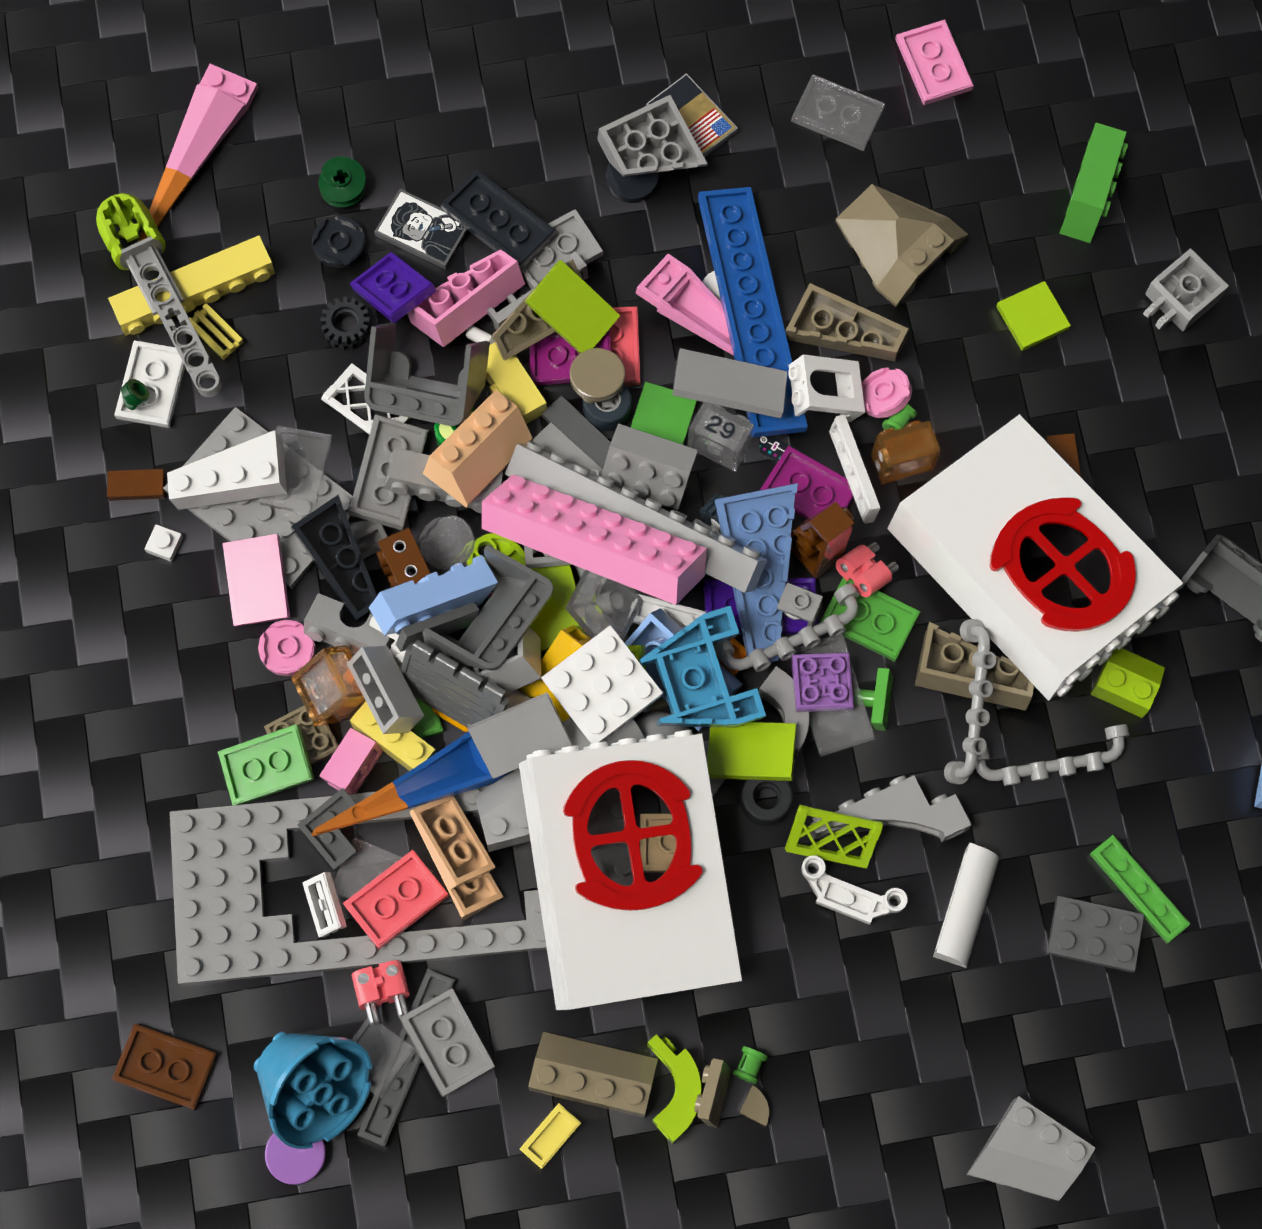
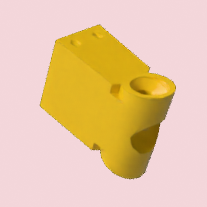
(564, 645)

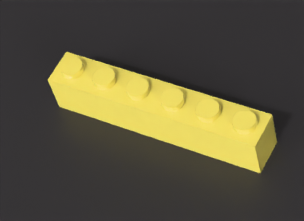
(198, 283)

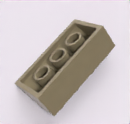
(593, 1074)

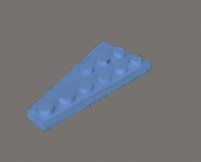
(764, 523)

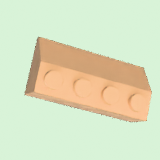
(478, 449)

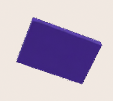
(392, 287)

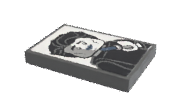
(421, 229)

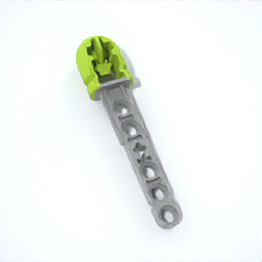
(145, 257)

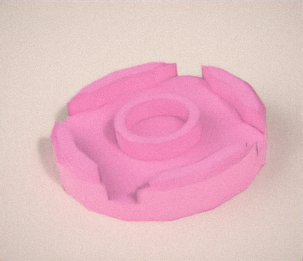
(886, 392)
(289, 656)

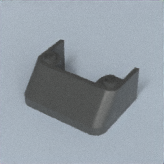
(396, 392)
(1230, 576)

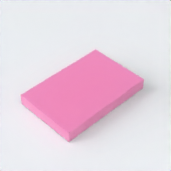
(934, 62)
(256, 580)

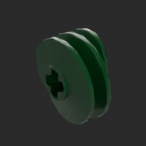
(342, 170)

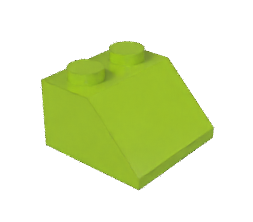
(1128, 682)

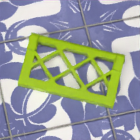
(839, 856)

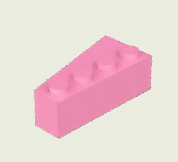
(467, 297)

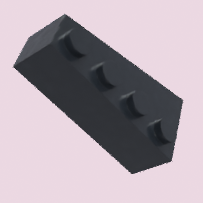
(334, 550)

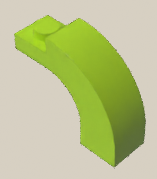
(681, 1110)

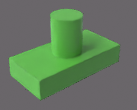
(879, 699)

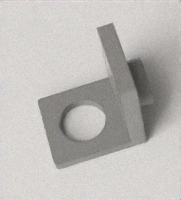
(800, 603)

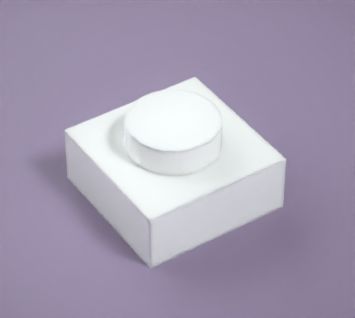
(163, 543)

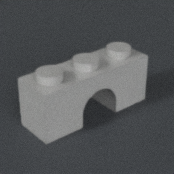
(325, 625)

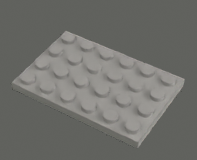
(246, 517)

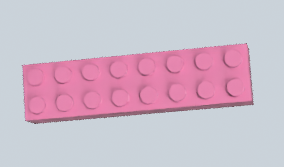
(594, 539)

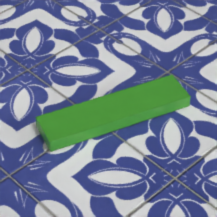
(1139, 889)

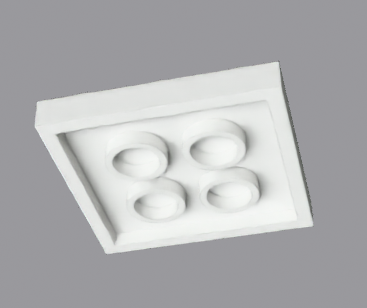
(602, 686)

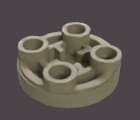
(597, 375)

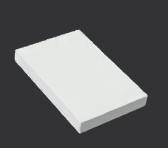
(161, 372)

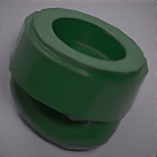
(134, 394)

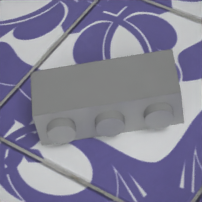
(385, 689)

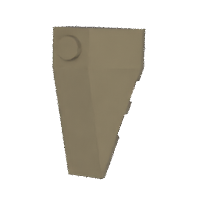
(523, 327)

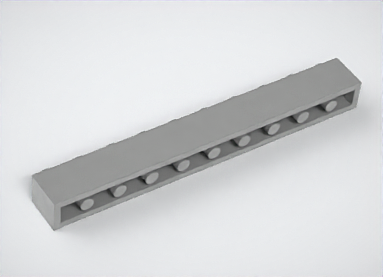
(724, 558)

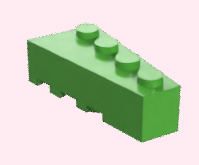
(1094, 182)

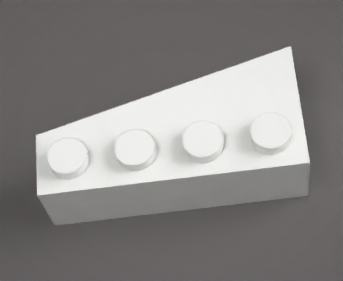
(231, 475)

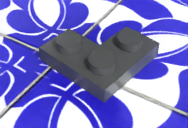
(333, 844)

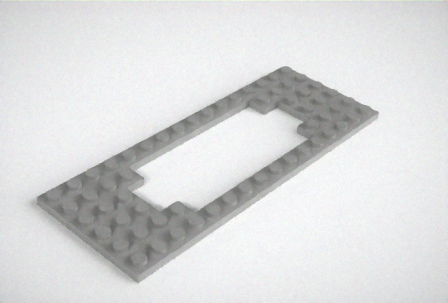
(222, 908)

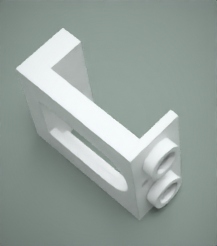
(848, 382)

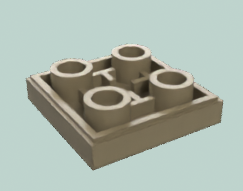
(317, 739)
(711, 1103)

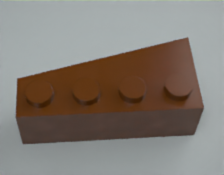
(822, 539)

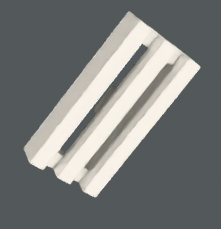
(328, 903)

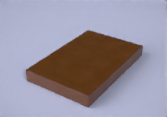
(164, 1066)

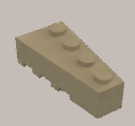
(948, 668)

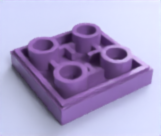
(822, 682)

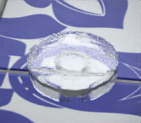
(447, 542)

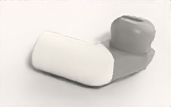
(478, 335)

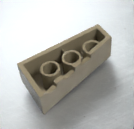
(843, 326)

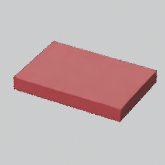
(626, 343)
(395, 899)

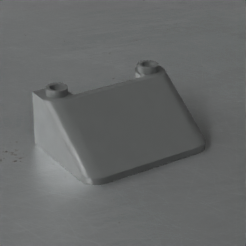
(502, 620)

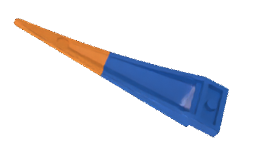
(445, 774)

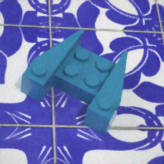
(695, 679)

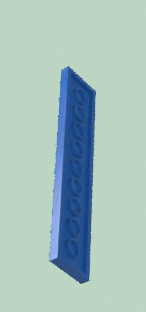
(748, 295)

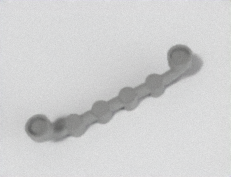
(974, 631)
(785, 646)
(1065, 766)

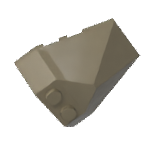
(896, 239)

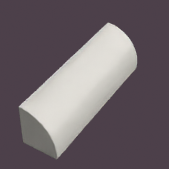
(966, 905)

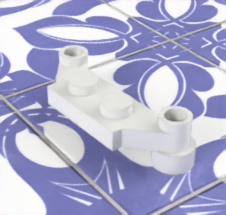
(849, 898)

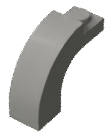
(779, 692)

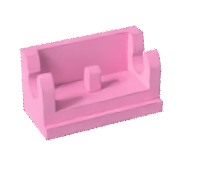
(351, 762)

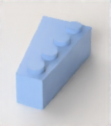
(432, 595)

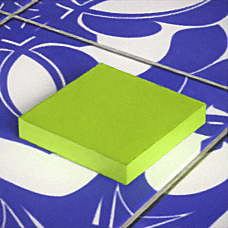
(1033, 316)

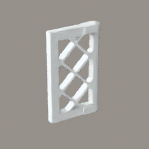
(338, 387)

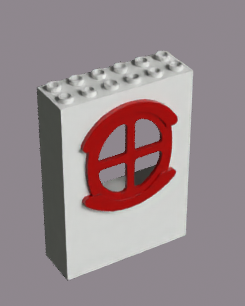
(969, 539)
(640, 937)

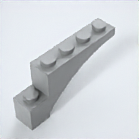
(905, 807)

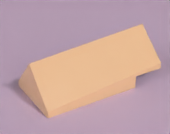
(457, 855)

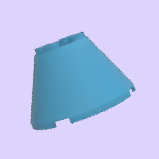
(312, 1086)

